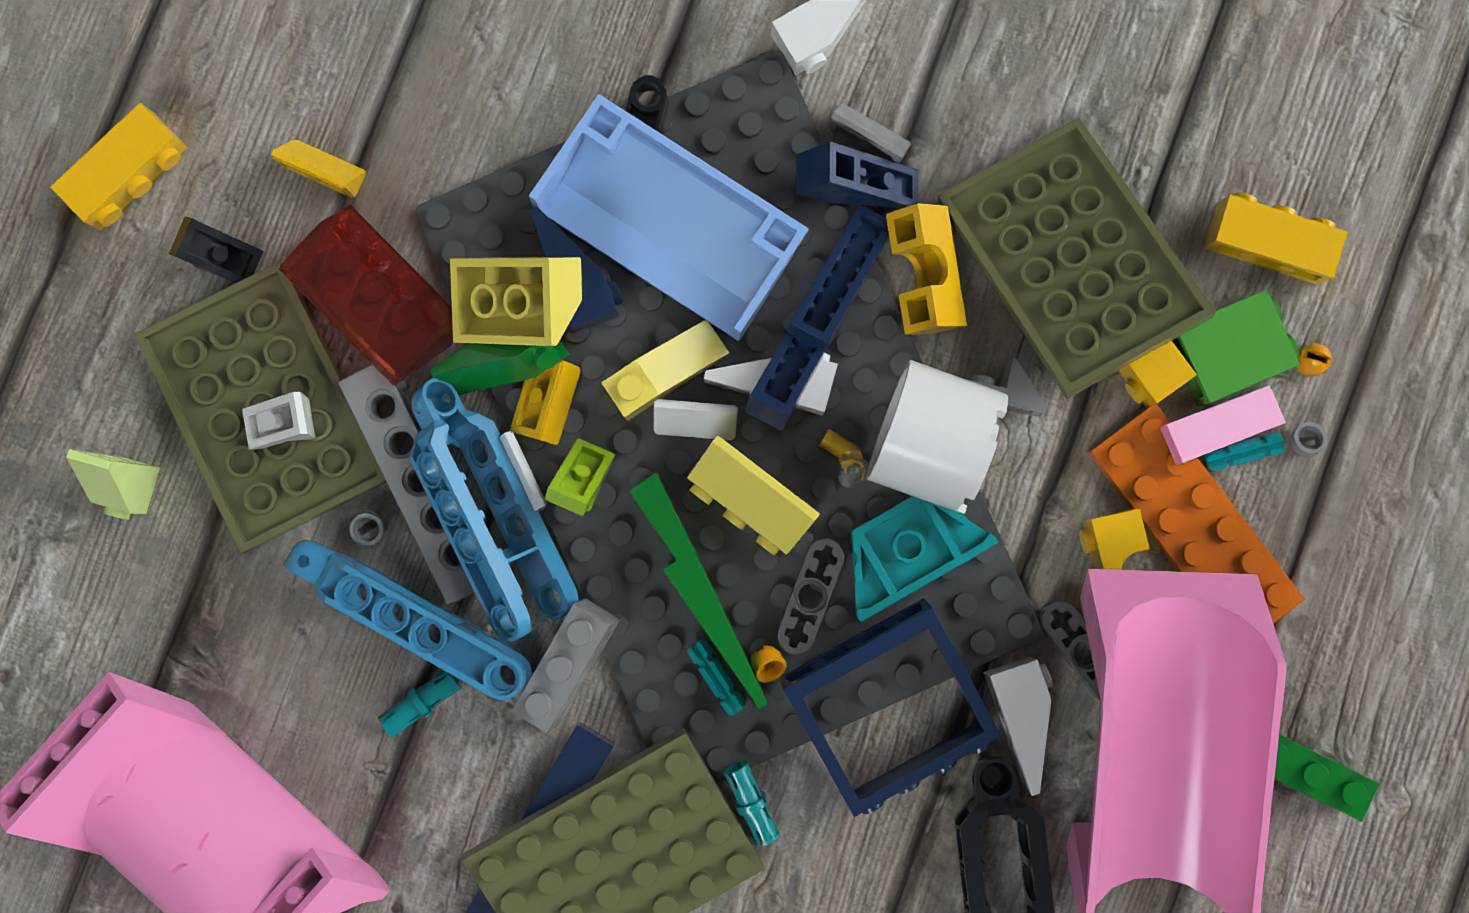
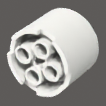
(937, 437)

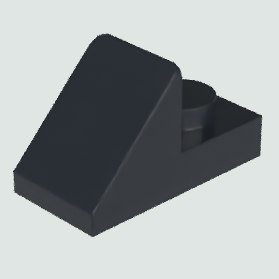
(215, 251)

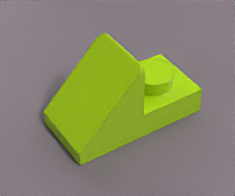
(580, 477)

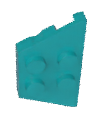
(908, 550)

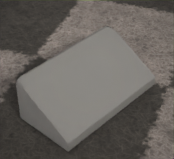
(868, 134)

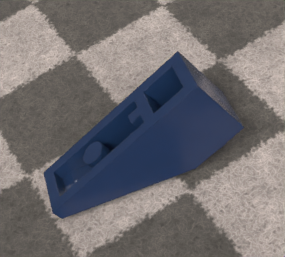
(854, 178)
(598, 294)

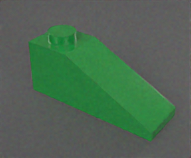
(493, 365)

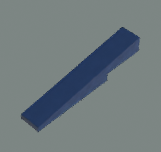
(818, 319)
(573, 768)

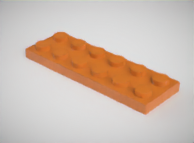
(1188, 509)

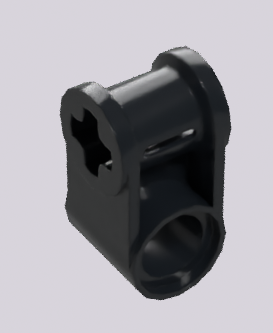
(654, 115)

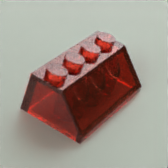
(371, 294)

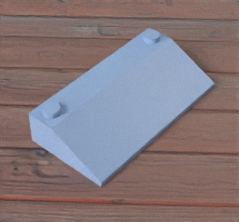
(668, 217)

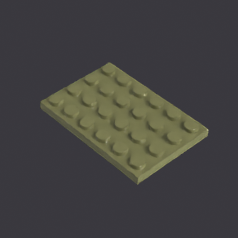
(1075, 258)
(242, 351)
(626, 842)

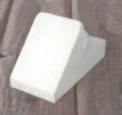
(278, 421)

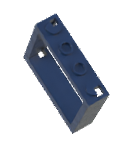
(859, 651)

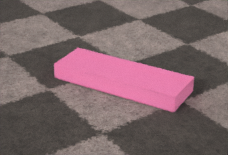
(1222, 425)

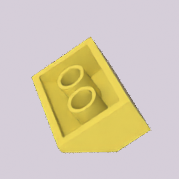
(514, 299)
(751, 497)

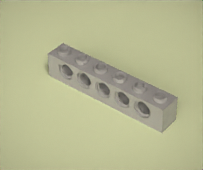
(364, 393)

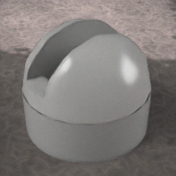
(1308, 432)
(373, 534)

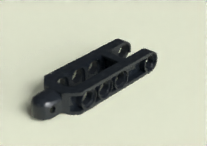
(996, 795)

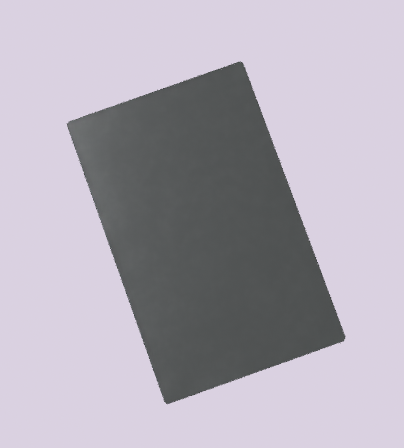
(750, 130)

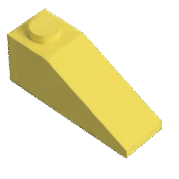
(664, 369)

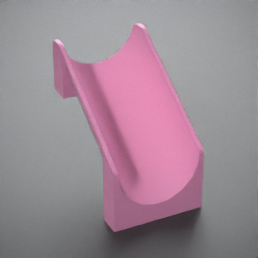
(1183, 735)
(180, 811)

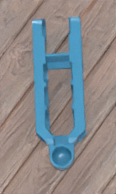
(487, 566)
(463, 647)

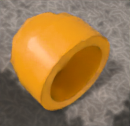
(1312, 367)
(771, 671)

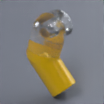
(849, 457)

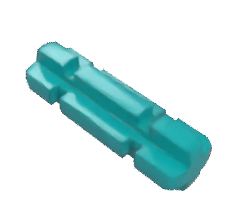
(1244, 451)
(716, 677)

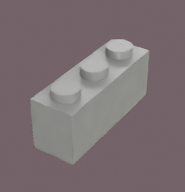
(565, 665)

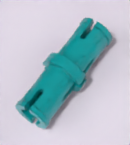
(419, 703)
(751, 803)

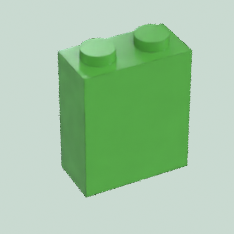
(1237, 348)

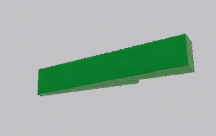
(693, 583)

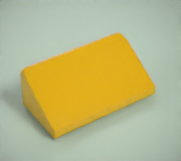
(320, 167)
(546, 403)

